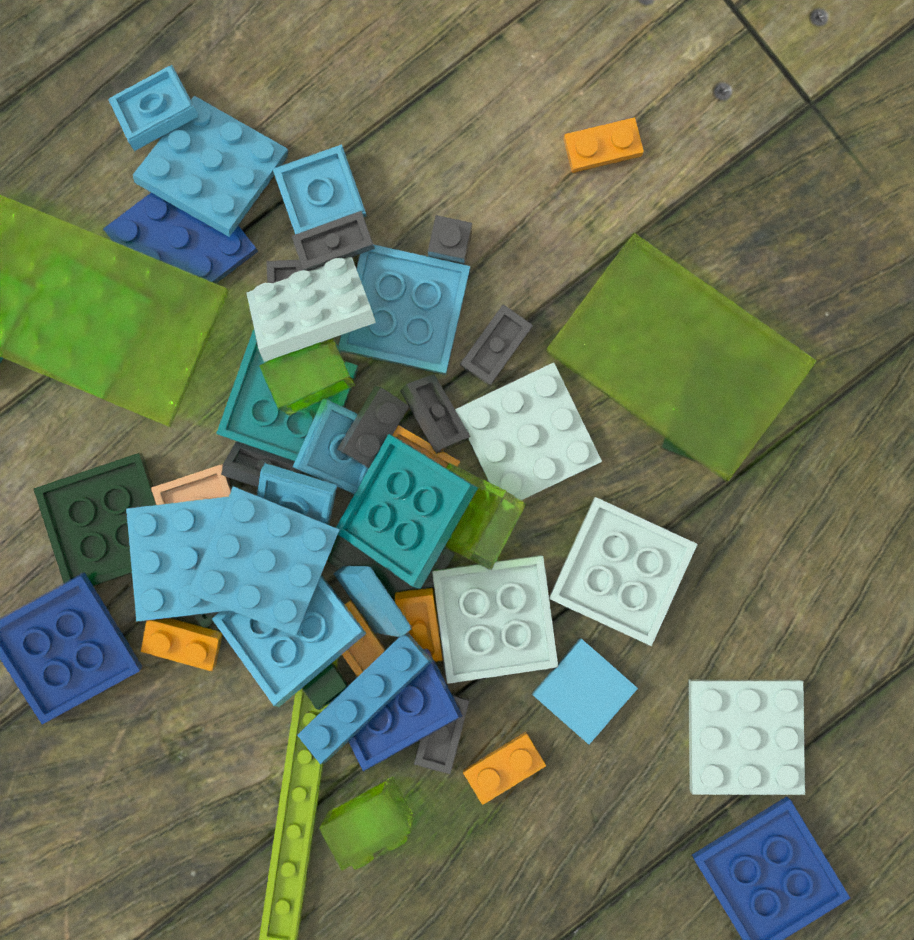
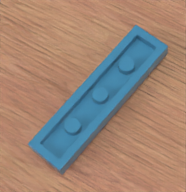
(364, 698)

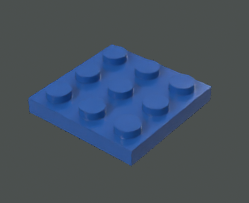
(180, 239)
(64, 648)
(771, 874)

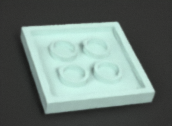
(308, 308)
(529, 434)
(622, 571)
(494, 619)
(746, 737)

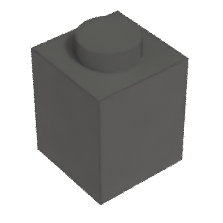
(450, 239)

